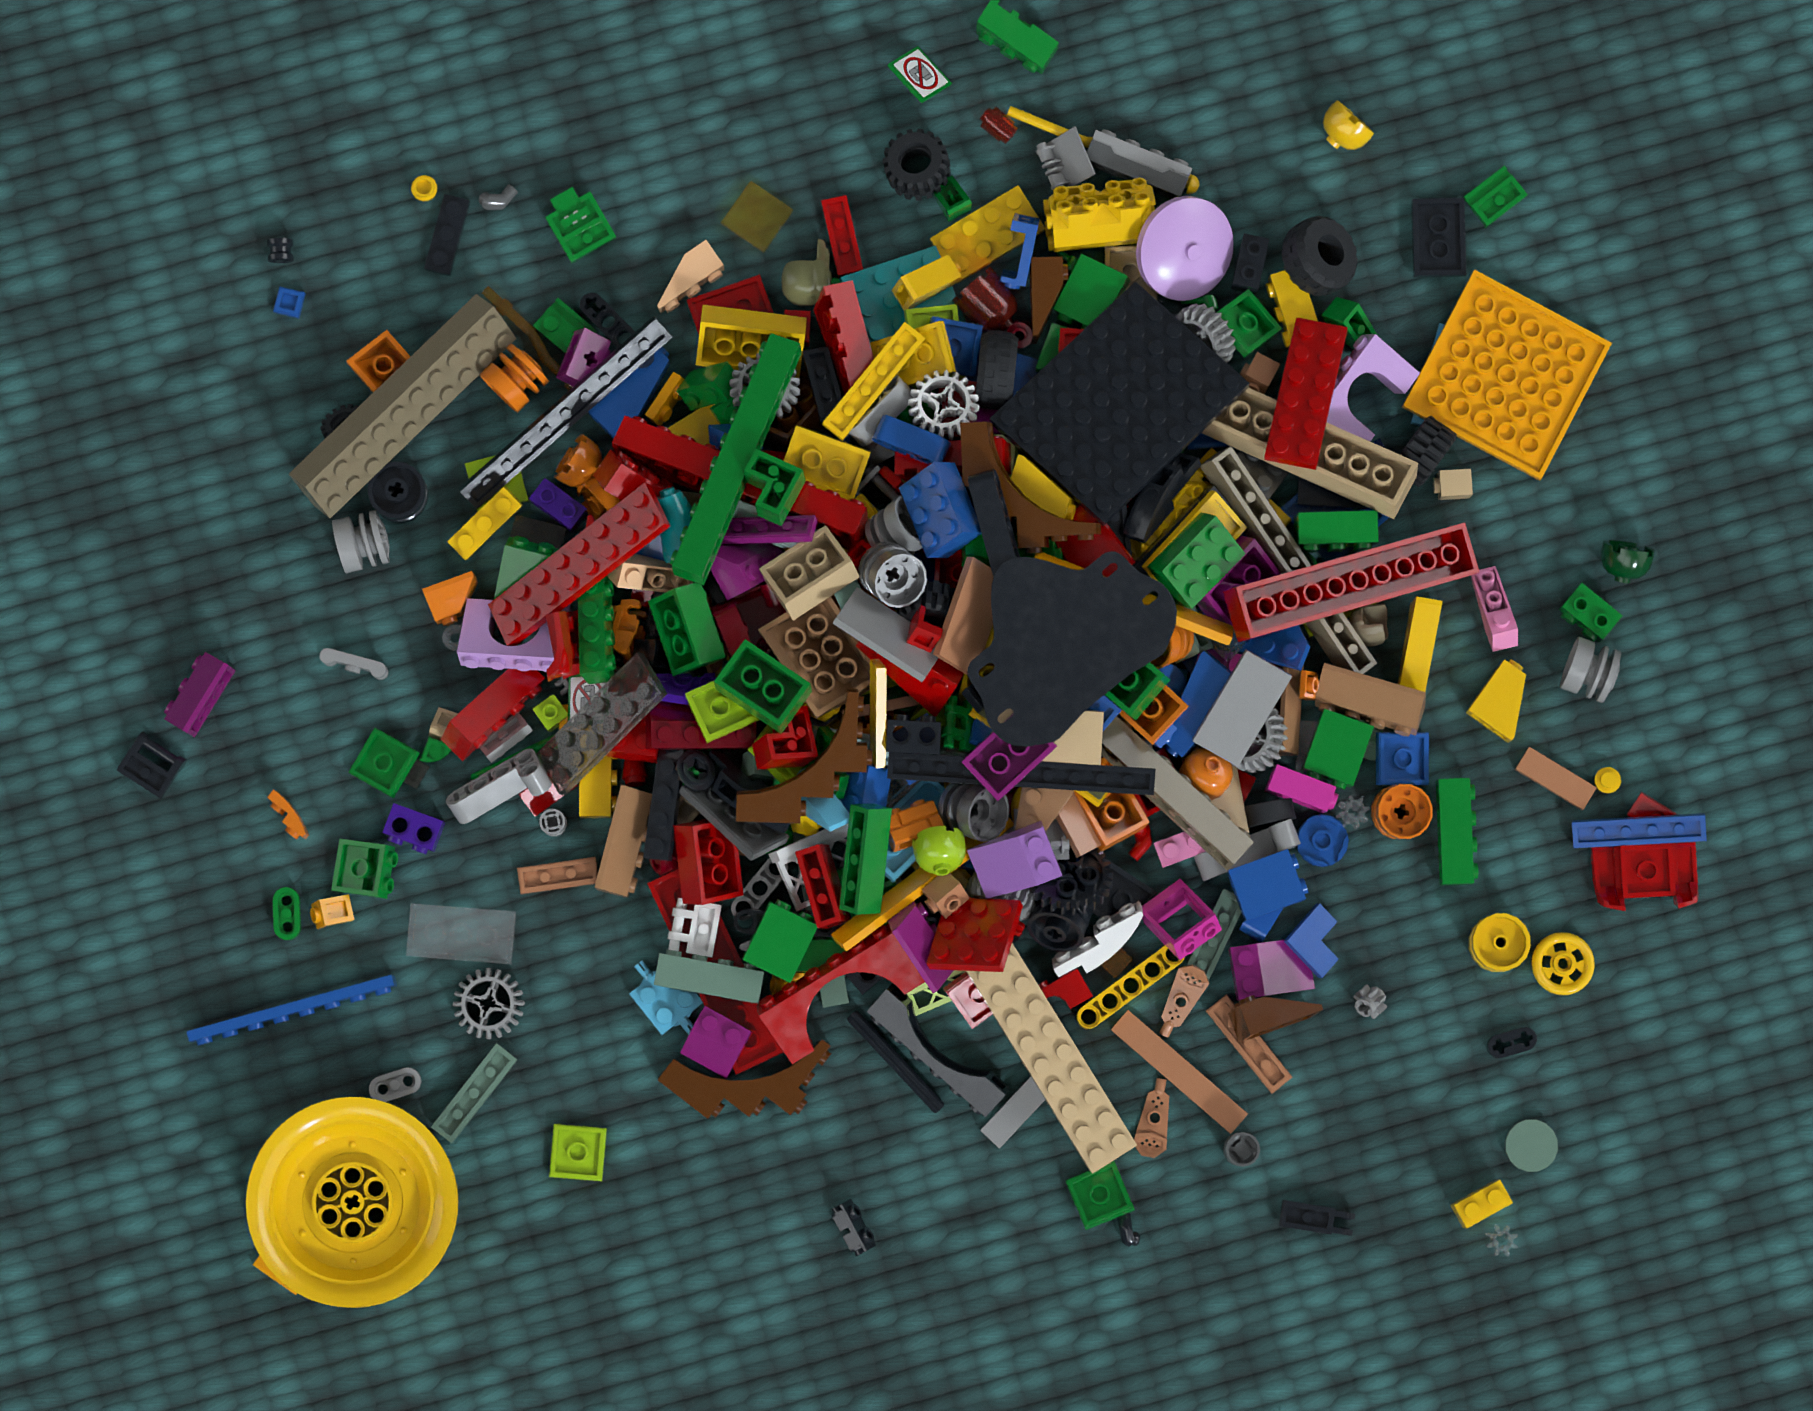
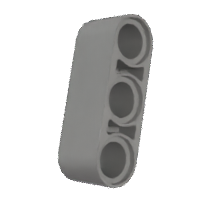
(890, 402)
(757, 901)

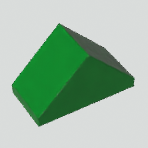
(953, 200)

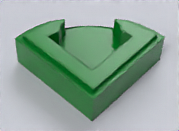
(434, 750)

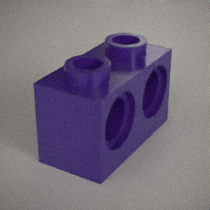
(558, 505)
(415, 822)

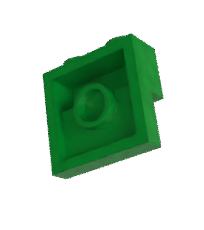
(1250, 323)
(364, 868)

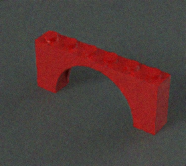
(788, 1009)

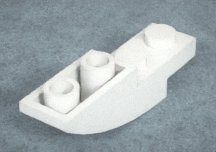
(1108, 938)

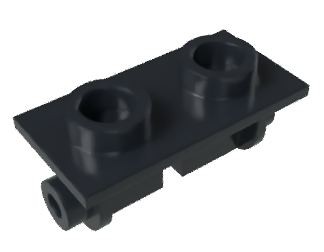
(849, 1216)

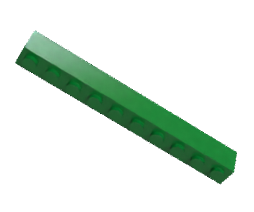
(727, 480)

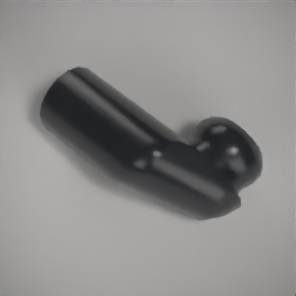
(1127, 1235)

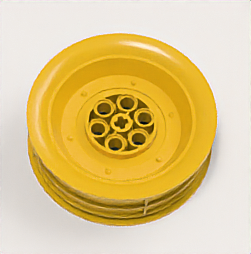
(319, 1148)

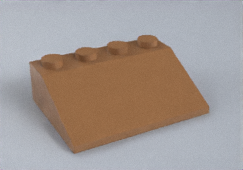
(819, 655)

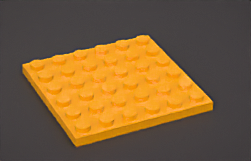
(1507, 374)

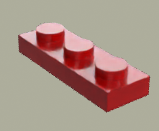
(842, 235)

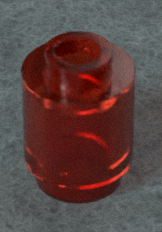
(998, 125)

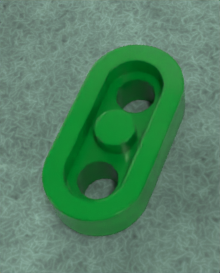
(284, 914)

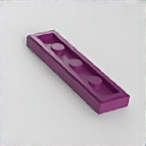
(759, 530)

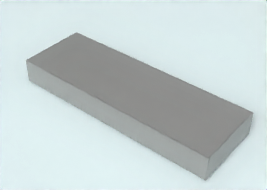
(1013, 1113)

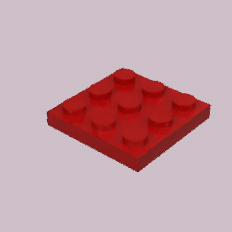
(975, 936)

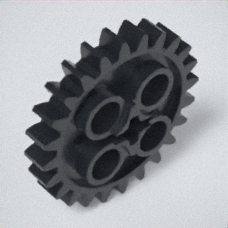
(1081, 884)

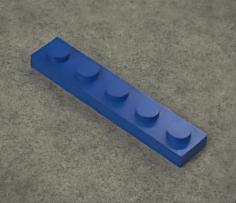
(1639, 830)

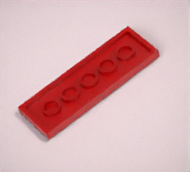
(1306, 393)

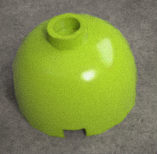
(939, 849)

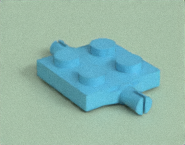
(664, 1005)

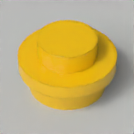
(424, 188)
(1607, 780)

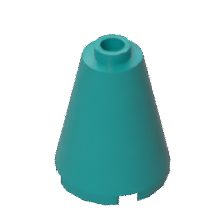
(678, 515)

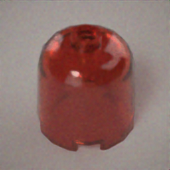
(988, 302)

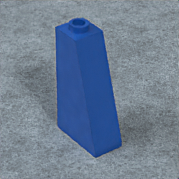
(631, 395)
(1199, 694)

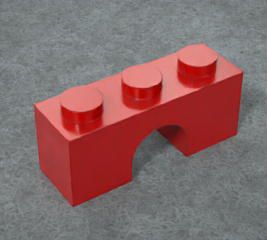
(1069, 988)

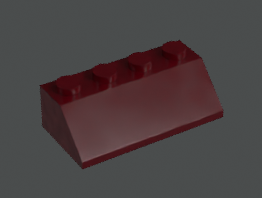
(675, 727)

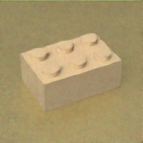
(809, 573)

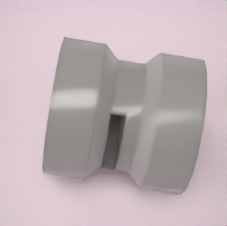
(555, 825)

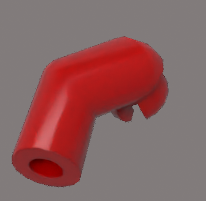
(1143, 843)

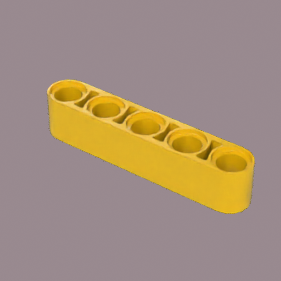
(1122, 996)

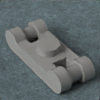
(354, 663)

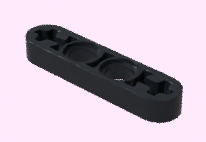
(613, 332)

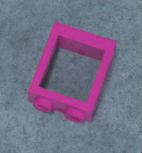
(1301, 789)
(1178, 896)

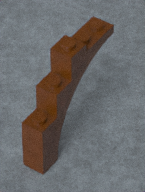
(1033, 522)
(844, 754)
(782, 1088)

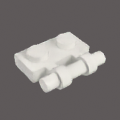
(702, 931)

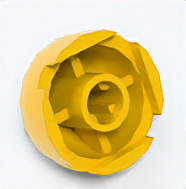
(1345, 128)

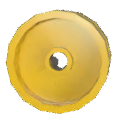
(1483, 942)

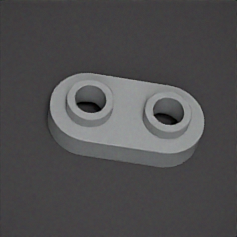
(395, 1084)

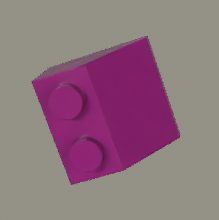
(715, 1042)

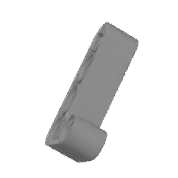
(499, 785)
(1266, 842)

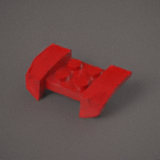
(565, 644)
(1645, 872)

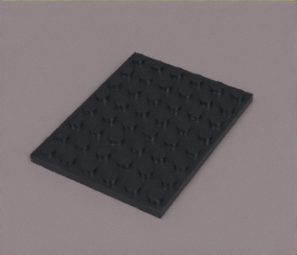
(1119, 403)

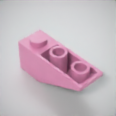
(1495, 609)

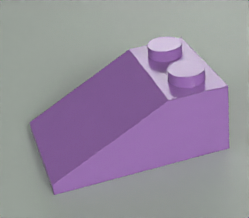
(1015, 861)

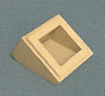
(440, 722)

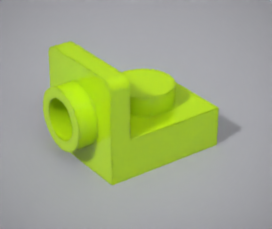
(550, 712)

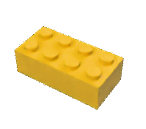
(738, 333)

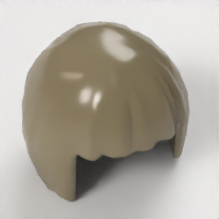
(1370, 624)

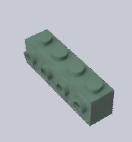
(709, 978)

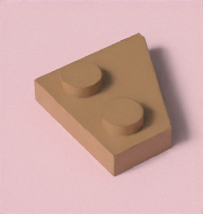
(1041, 805)

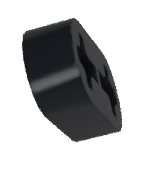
(1513, 1048)

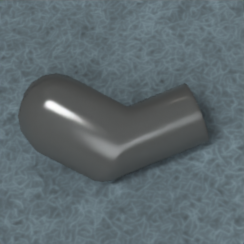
(498, 201)

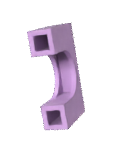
(1372, 357)
(479, 648)

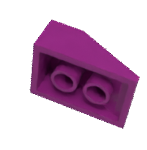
(1268, 970)

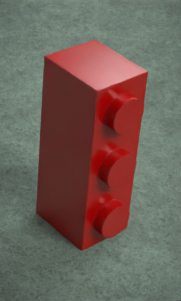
(822, 885)

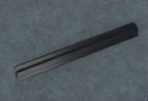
(895, 1062)

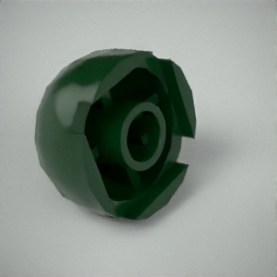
(1626, 560)

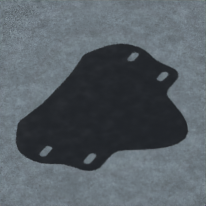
(1065, 642)

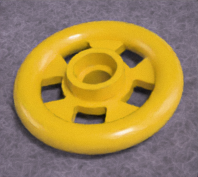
(1567, 985)

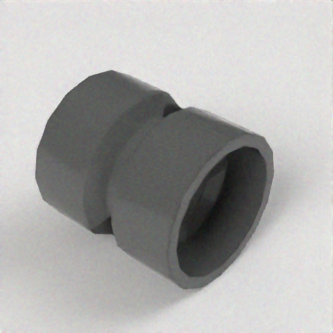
(1241, 1149)

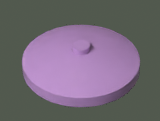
(1184, 248)

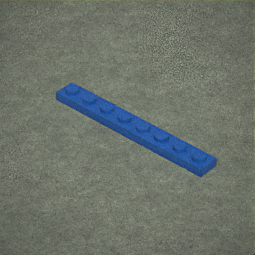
(281, 1013)

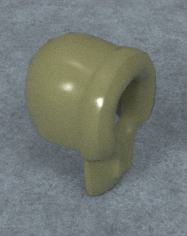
(804, 279)

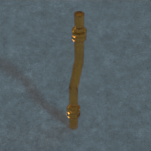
(504, 307)

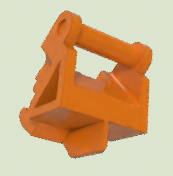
(626, 627)

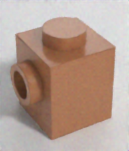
(1260, 372)
(945, 895)

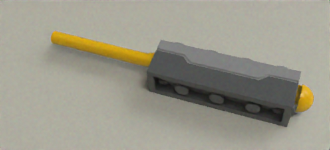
(1126, 158)

